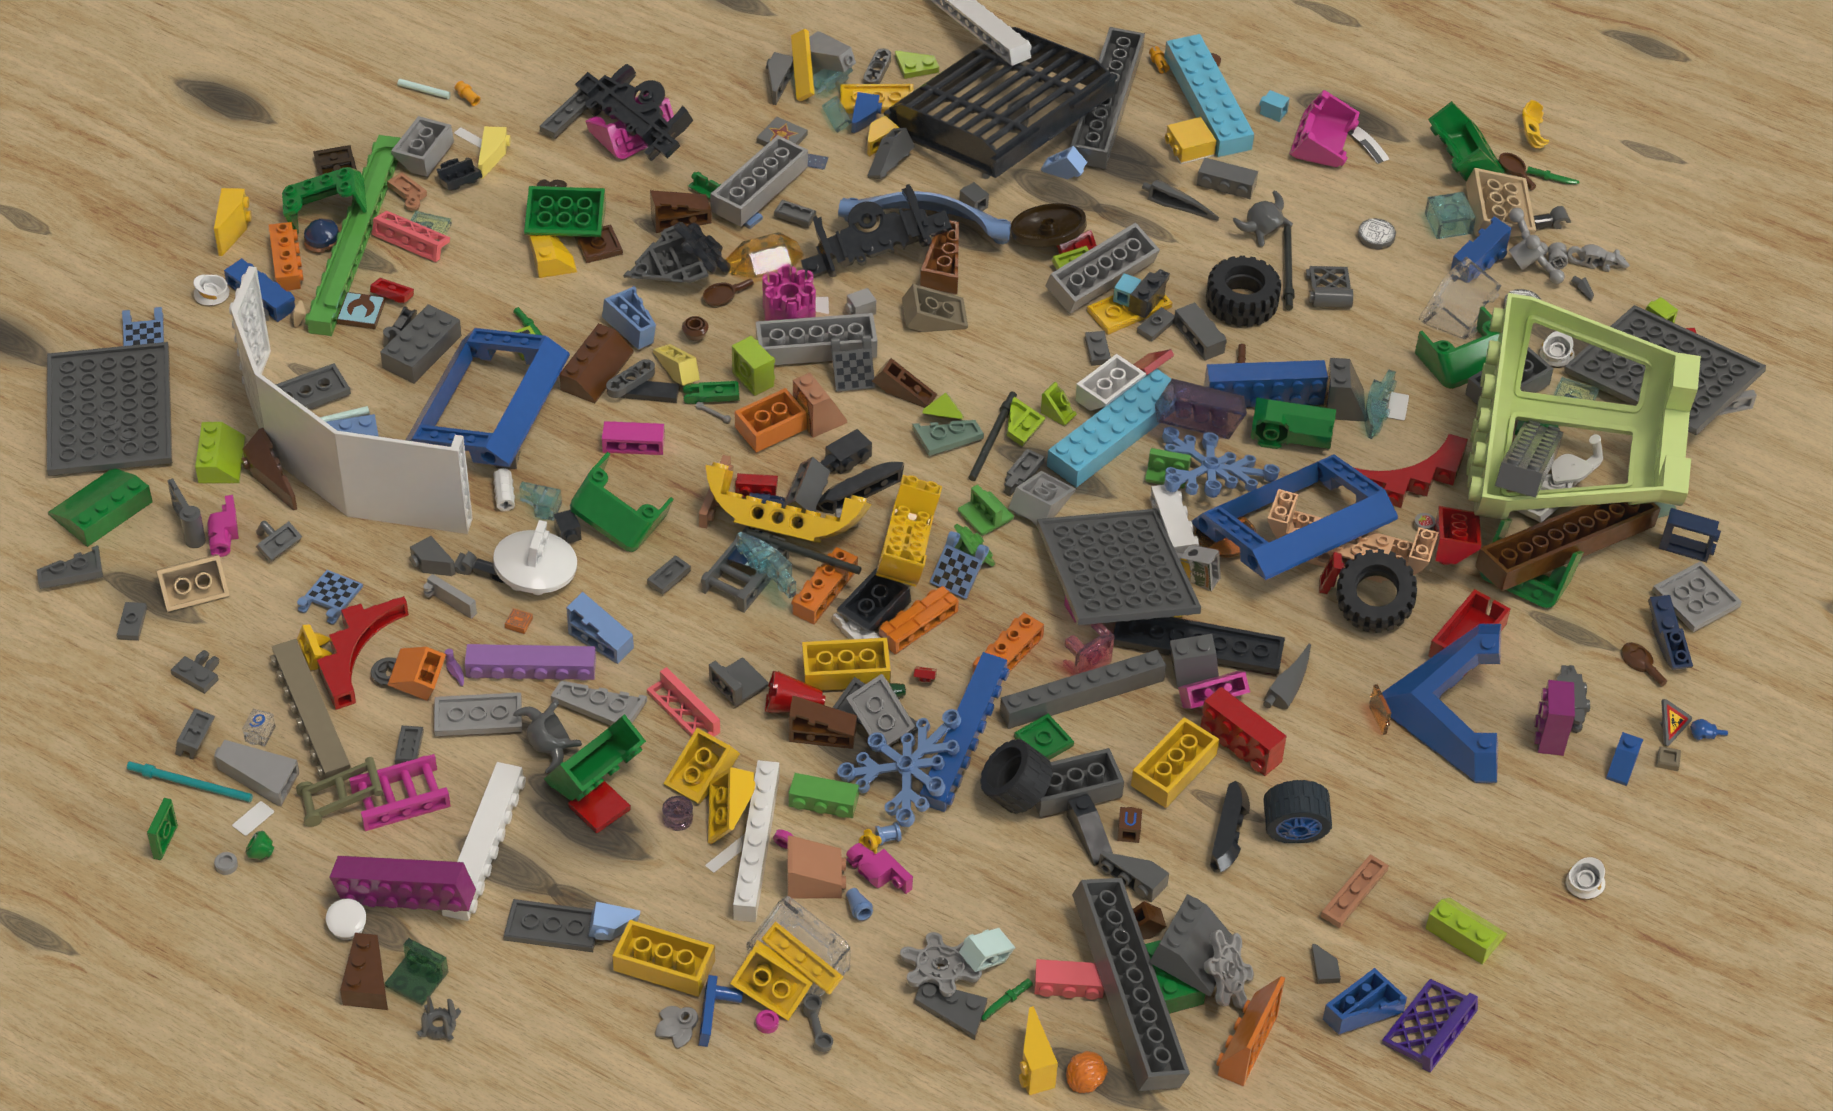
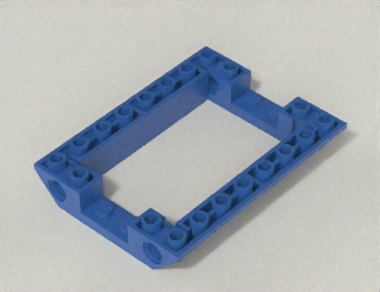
(501, 446)
(1271, 558)

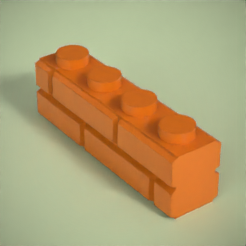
(919, 619)

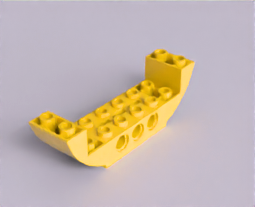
(747, 510)
(909, 531)

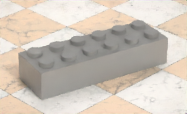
(759, 180)
(1102, 267)
(809, 338)

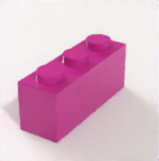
(633, 438)
(1195, 694)

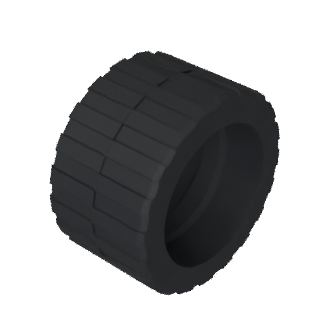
(1016, 776)

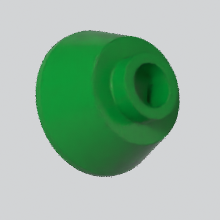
(259, 846)

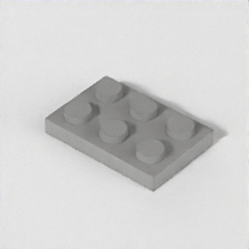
(881, 710)

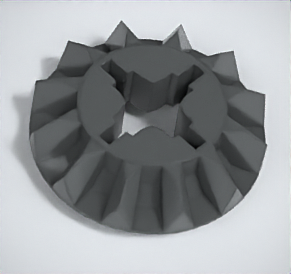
(379, 670)

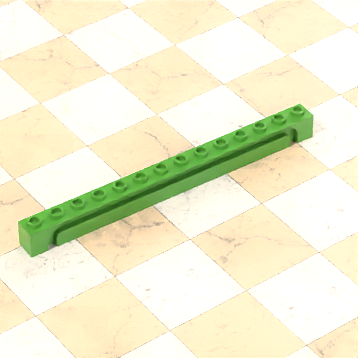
(352, 239)

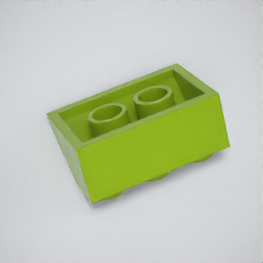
(219, 453)
(1464, 929)

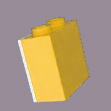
(1190, 140)

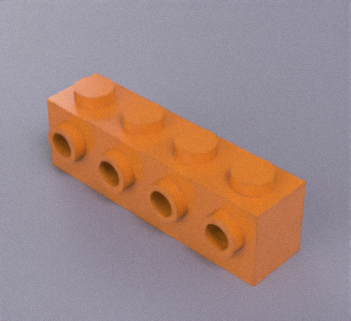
(284, 255)
(822, 588)
(1016, 640)

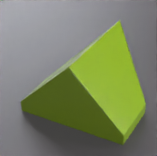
(1056, 405)
(944, 407)

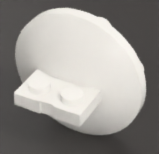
(535, 561)

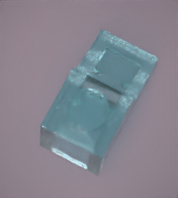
(543, 499)

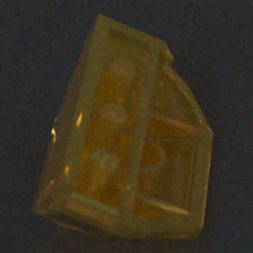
(764, 255)

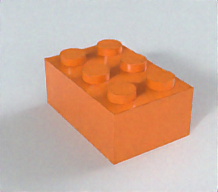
(770, 420)

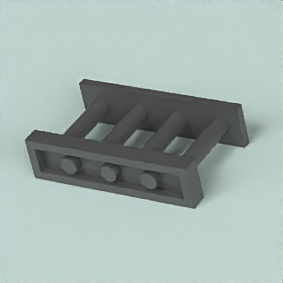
(755, 583)

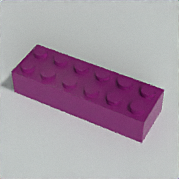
(403, 883)

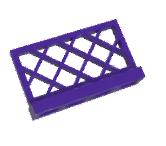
(1448, 1030)

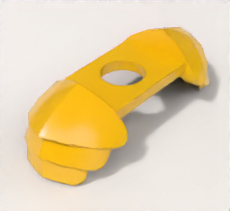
(1532, 116)

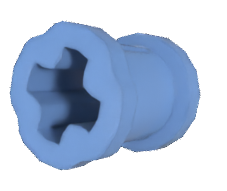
(889, 833)

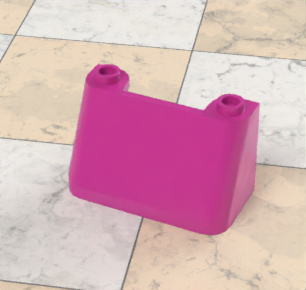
(1324, 131)
(615, 136)

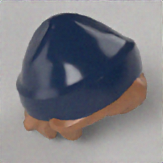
(320, 235)

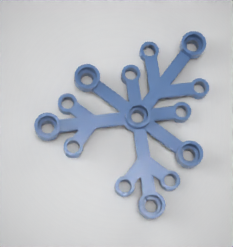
(1211, 466)
(871, 769)

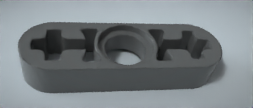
(876, 62)
(622, 386)

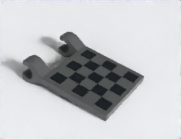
(854, 367)

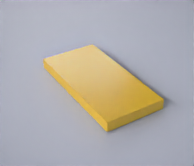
(888, 94)
(1115, 316)

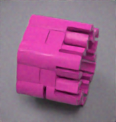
(788, 295)

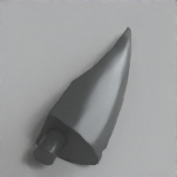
(1174, 198)
(1288, 683)

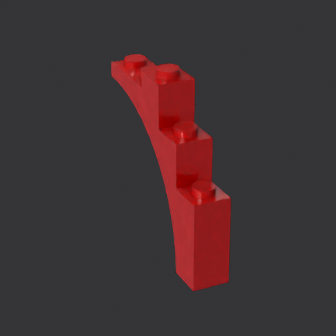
(1418, 478)
(346, 645)

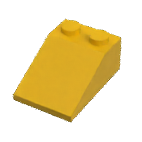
(231, 218)
(699, 764)
(727, 800)
(771, 980)
(1038, 1061)

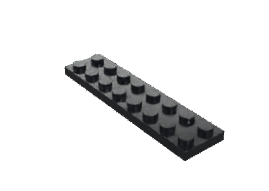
(1232, 645)

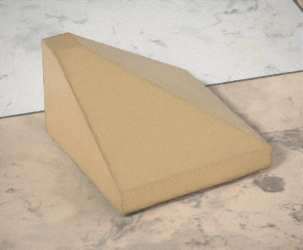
(298, 314)

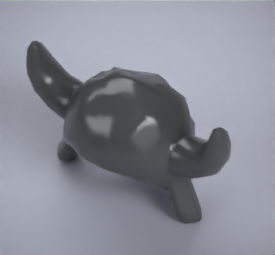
(1264, 218)
(547, 733)

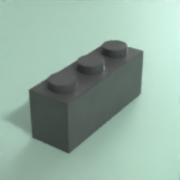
(1227, 178)
(1200, 331)
(807, 486)

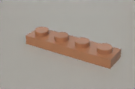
(707, 511)
(1354, 891)

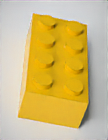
(836, 662)
(1174, 762)
(664, 958)

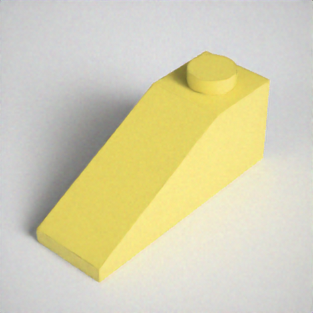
(492, 148)
(678, 364)

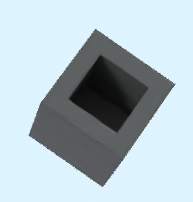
(974, 196)

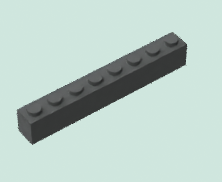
(1082, 689)

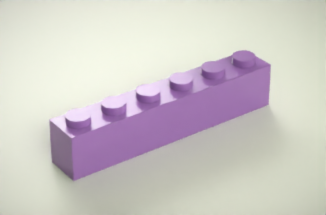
(530, 662)

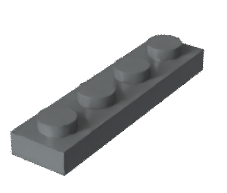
(564, 115)

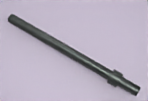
(1288, 292)
(1004, 411)
(769, 539)

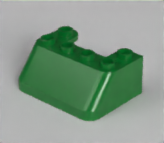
(1463, 141)
(342, 182)
(600, 756)

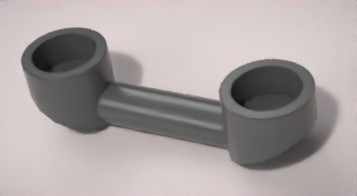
(811, 1008)

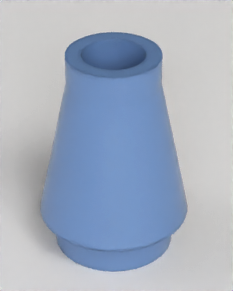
(859, 905)

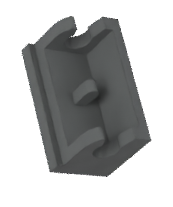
(194, 732)

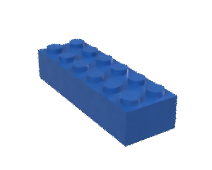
(1282, 381)

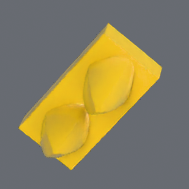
(309, 644)

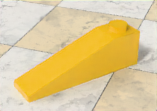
(551, 256)

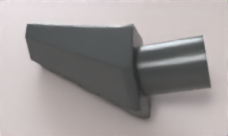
(1583, 286)

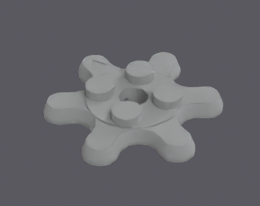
(928, 959)
(1228, 969)

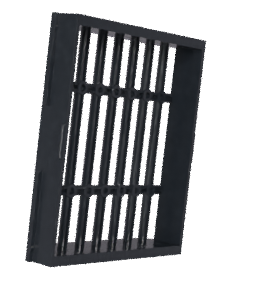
(973, 149)

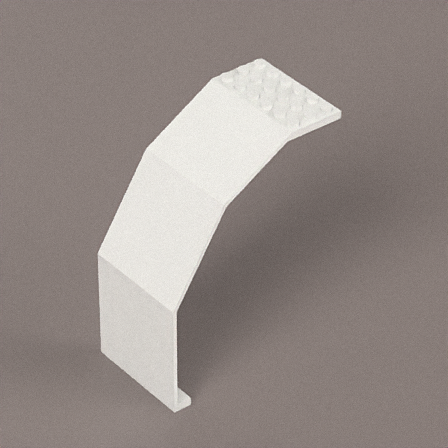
(351, 471)

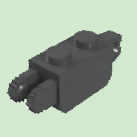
(1582, 705)

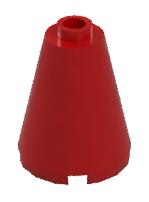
(782, 689)

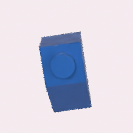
(865, 111)
(1624, 759)

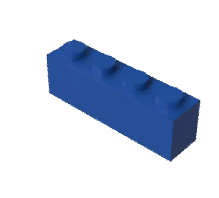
(274, 297)

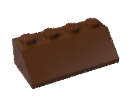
(595, 364)

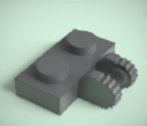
(195, 674)

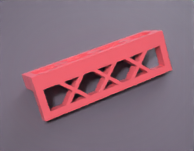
(412, 238)
(688, 700)

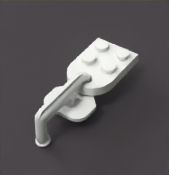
(1566, 473)

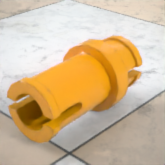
(1158, 58)
(465, 91)

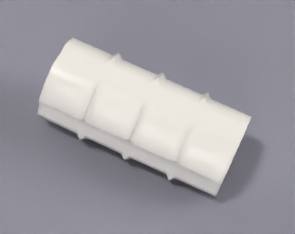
(504, 489)

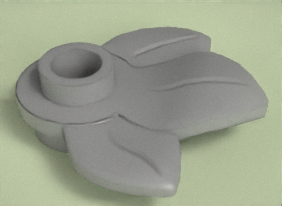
(675, 1026)

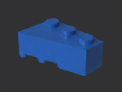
(1487, 247)
(1364, 1003)

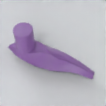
(454, 667)

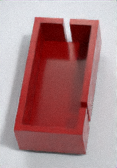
(1469, 615)
(1243, 731)

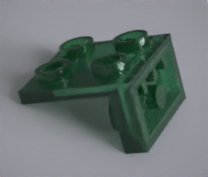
(418, 972)

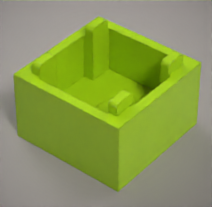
(753, 365)

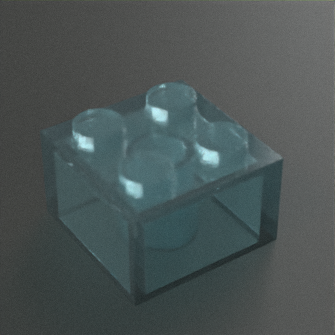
(1450, 215)

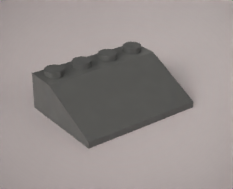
(1189, 944)

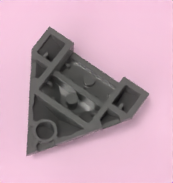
(668, 261)

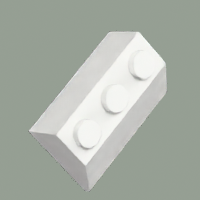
(1107, 383)

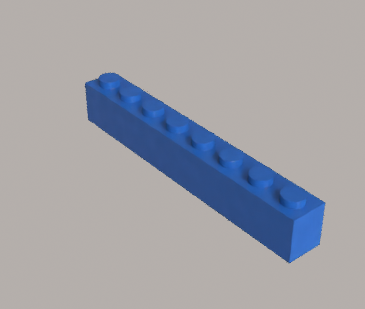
(973, 710)

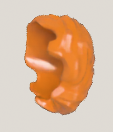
(1086, 1072)

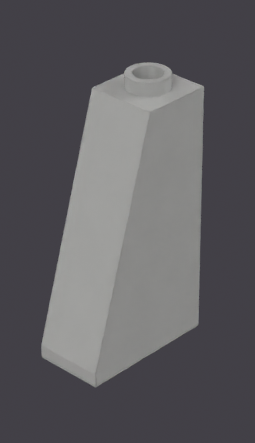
(830, 53)
(258, 770)

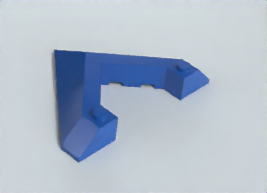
(1418, 706)

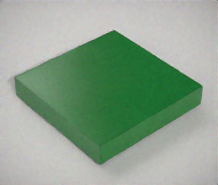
(1045, 736)
(162, 829)

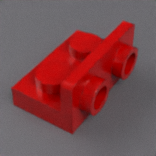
(756, 484)

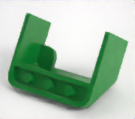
(1456, 365)
(612, 515)
(1542, 589)

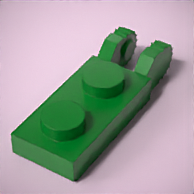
(711, 392)

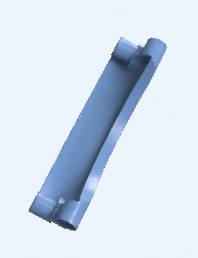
(996, 228)

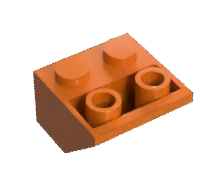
(417, 671)

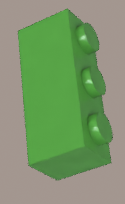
(823, 795)

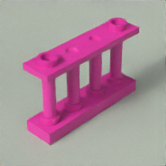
(407, 808)

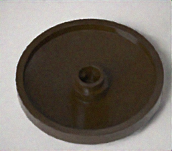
(1048, 225)

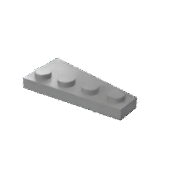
(598, 702)

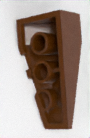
(266, 468)

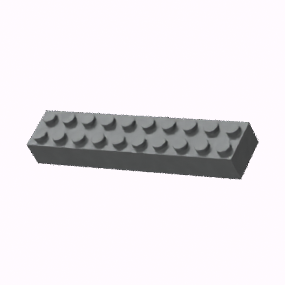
(1099, 127)
(1529, 458)
(1130, 984)

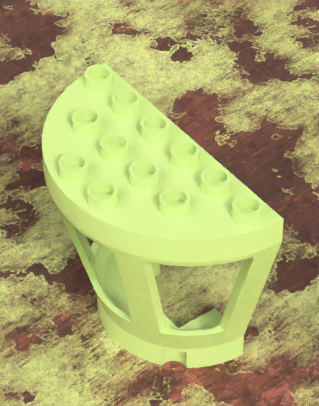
(1657, 423)

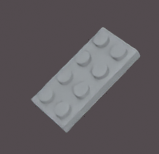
(477, 714)

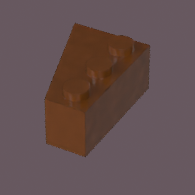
(676, 207)
(821, 724)
(363, 976)

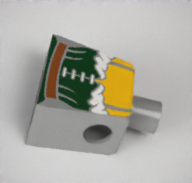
(1201, 566)

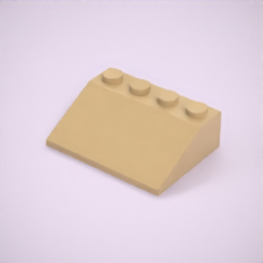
(1496, 195)

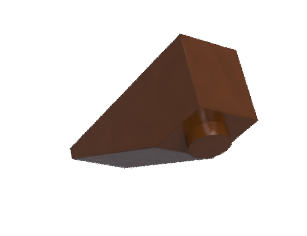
(902, 384)

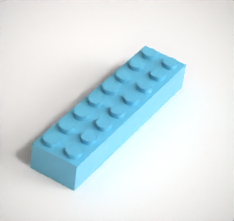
(1209, 94)
(1108, 431)

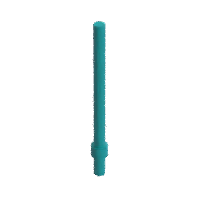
(151, 771)

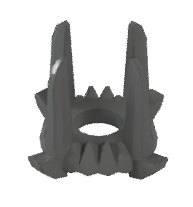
(449, 1020)

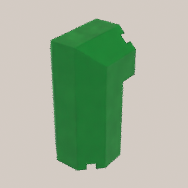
(1294, 423)

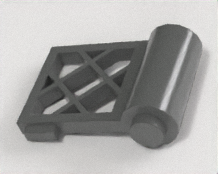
(1330, 294)
(189, 517)

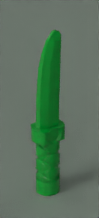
(1548, 175)
(526, 321)
(1010, 995)

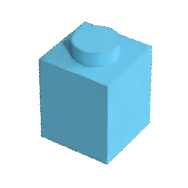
(1274, 105)
(1124, 288)

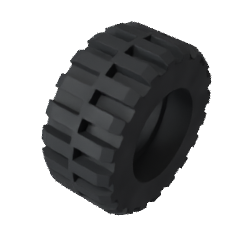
(1243, 274)
(1376, 565)

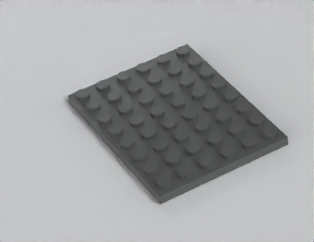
(1722, 371)
(126, 382)
(1118, 566)

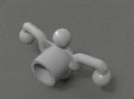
(1532, 249)

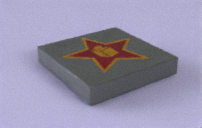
(784, 129)

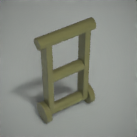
(306, 789)

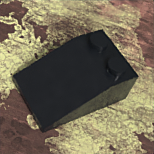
(875, 601)

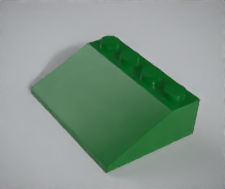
(565, 211)
(102, 505)

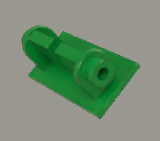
(702, 184)

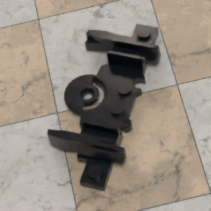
(618, 101)
(894, 229)

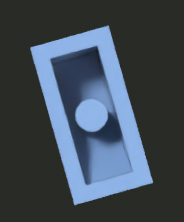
(1065, 164)
(610, 920)

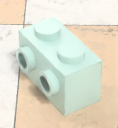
(986, 949)

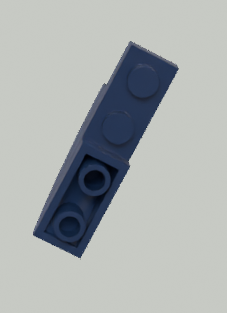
(1668, 634)

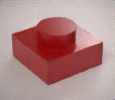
(925, 674)

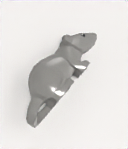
(1594, 256)

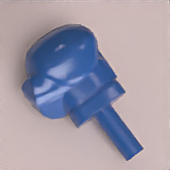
(1703, 729)

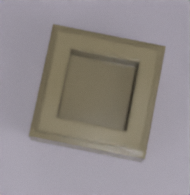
(1668, 758)

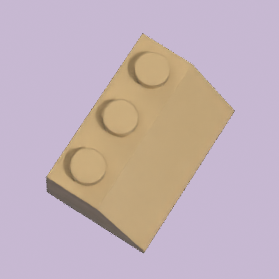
(192, 582)

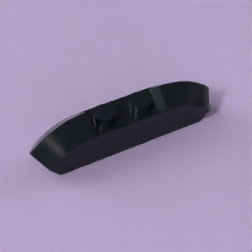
(862, 485)
(1226, 841)

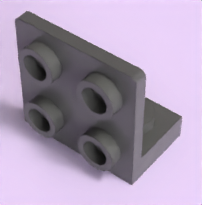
(737, 680)

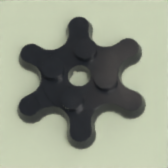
(702, 246)

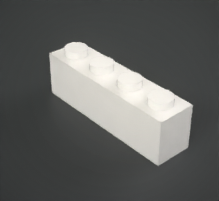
(1173, 517)

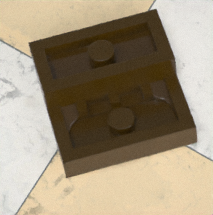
(334, 159)

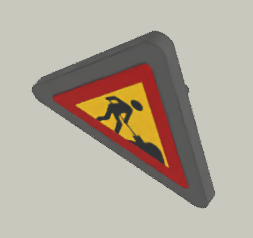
(1673, 721)

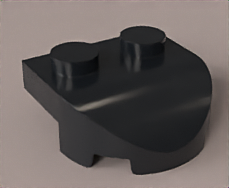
(457, 173)

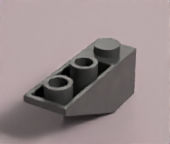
(891, 150)
(1138, 874)

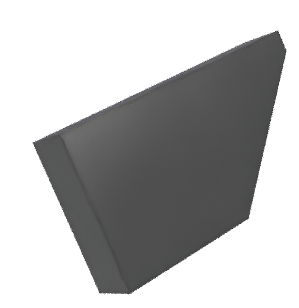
(1325, 966)

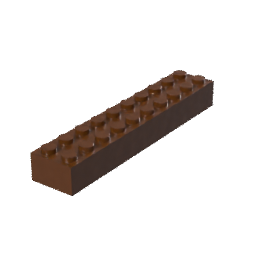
(1556, 539)

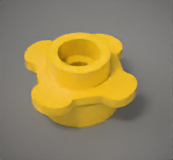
(869, 836)

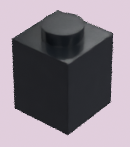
(567, 526)

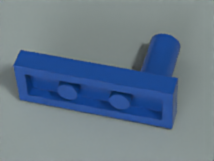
(713, 992)

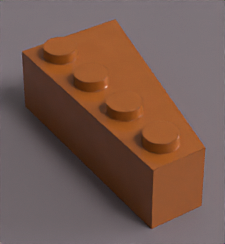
(941, 262)

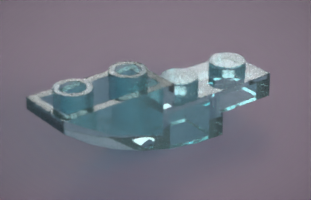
(1378, 403)
(769, 560)

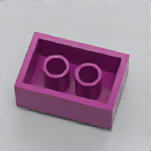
(1555, 717)

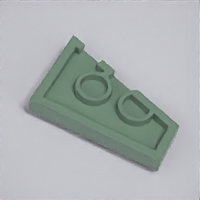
(944, 437)

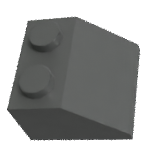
(1193, 659)

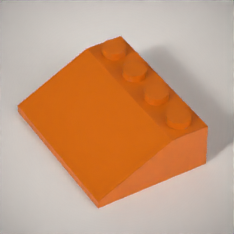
(1251, 1033)

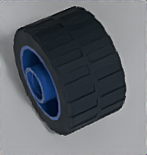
(1297, 811)

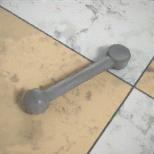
(700, 405)

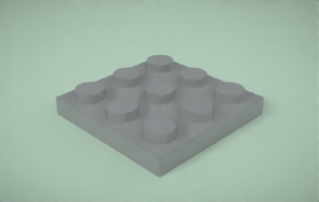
(1698, 596)

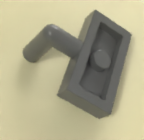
(277, 541)

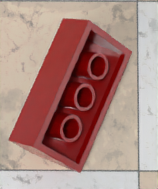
(1457, 536)

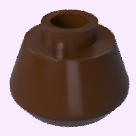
(695, 328)

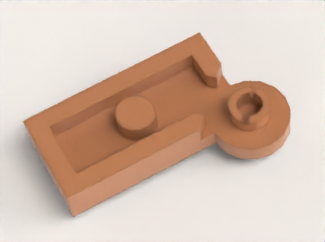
(408, 190)

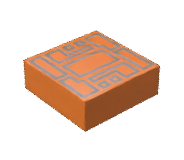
(518, 621)

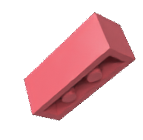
(1067, 979)

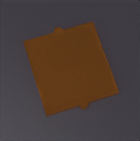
(1380, 709)

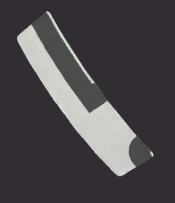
(1370, 144)

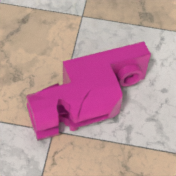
(223, 528)
(879, 868)

